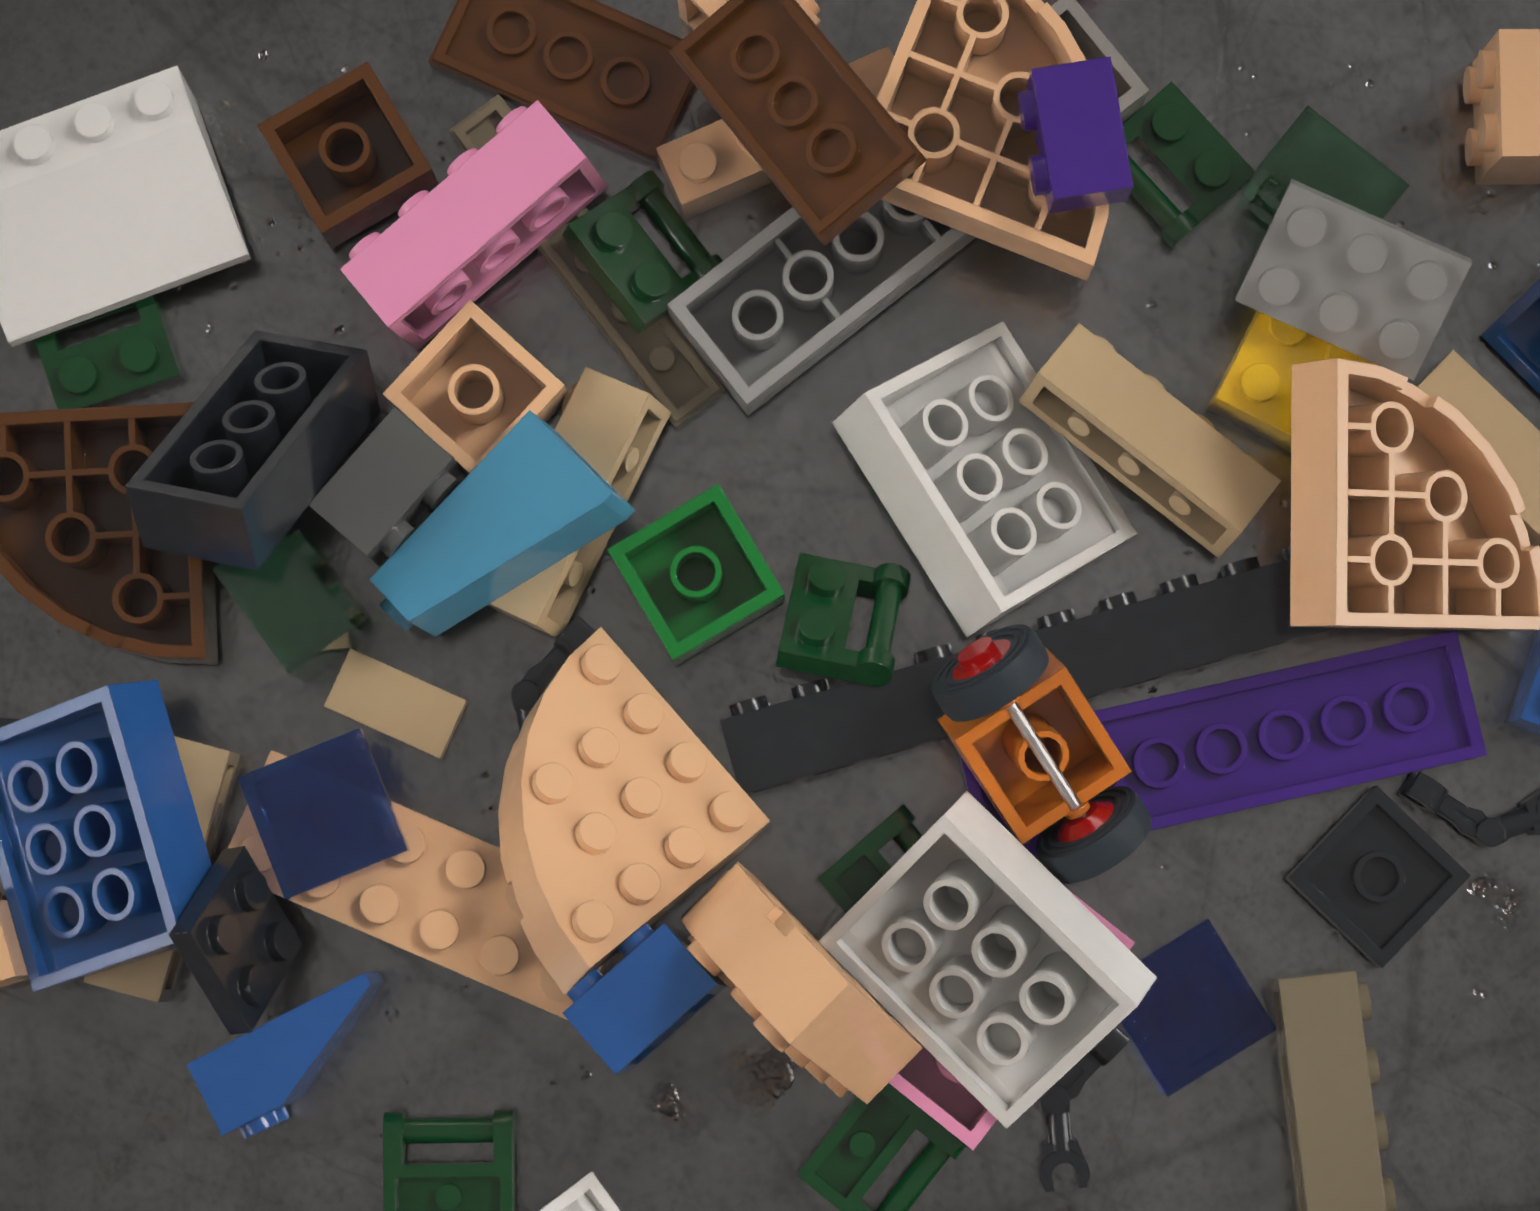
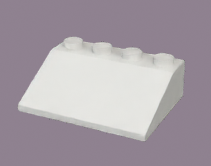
(109, 206)
(981, 481)
(988, 960)

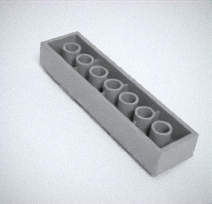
(794, 299)

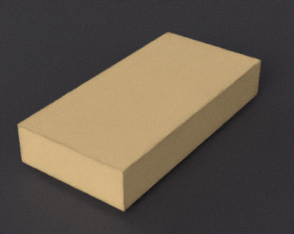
(396, 703)

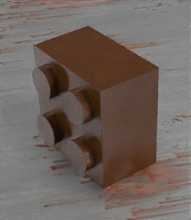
(348, 154)

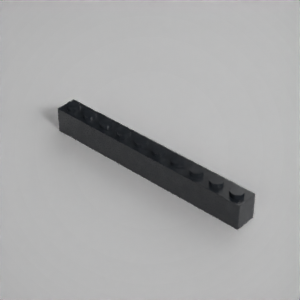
(1102, 652)

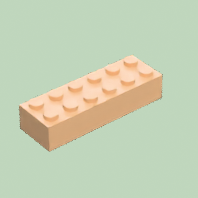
(435, 901)

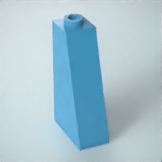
(498, 529)

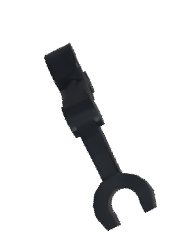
(530, 688)
(1471, 822)
(1055, 1103)

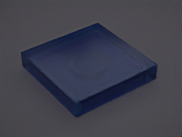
(323, 813)
(1194, 1010)

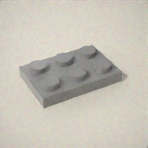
(1353, 279)

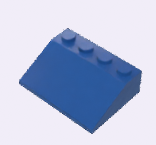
(96, 833)

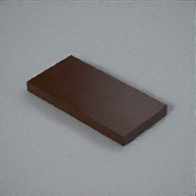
(578, 60)
(798, 110)

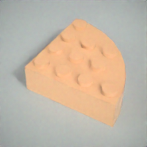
(958, 104)
(1400, 510)
(610, 811)
(795, 987)

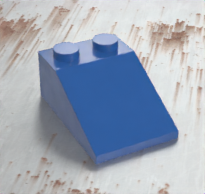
(640, 998)
(276, 1063)

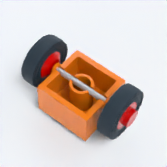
(1040, 753)

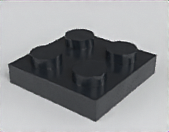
(1377, 876)
(236, 940)

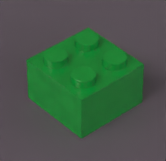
(697, 574)

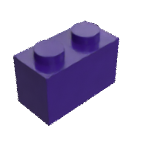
(1077, 135)

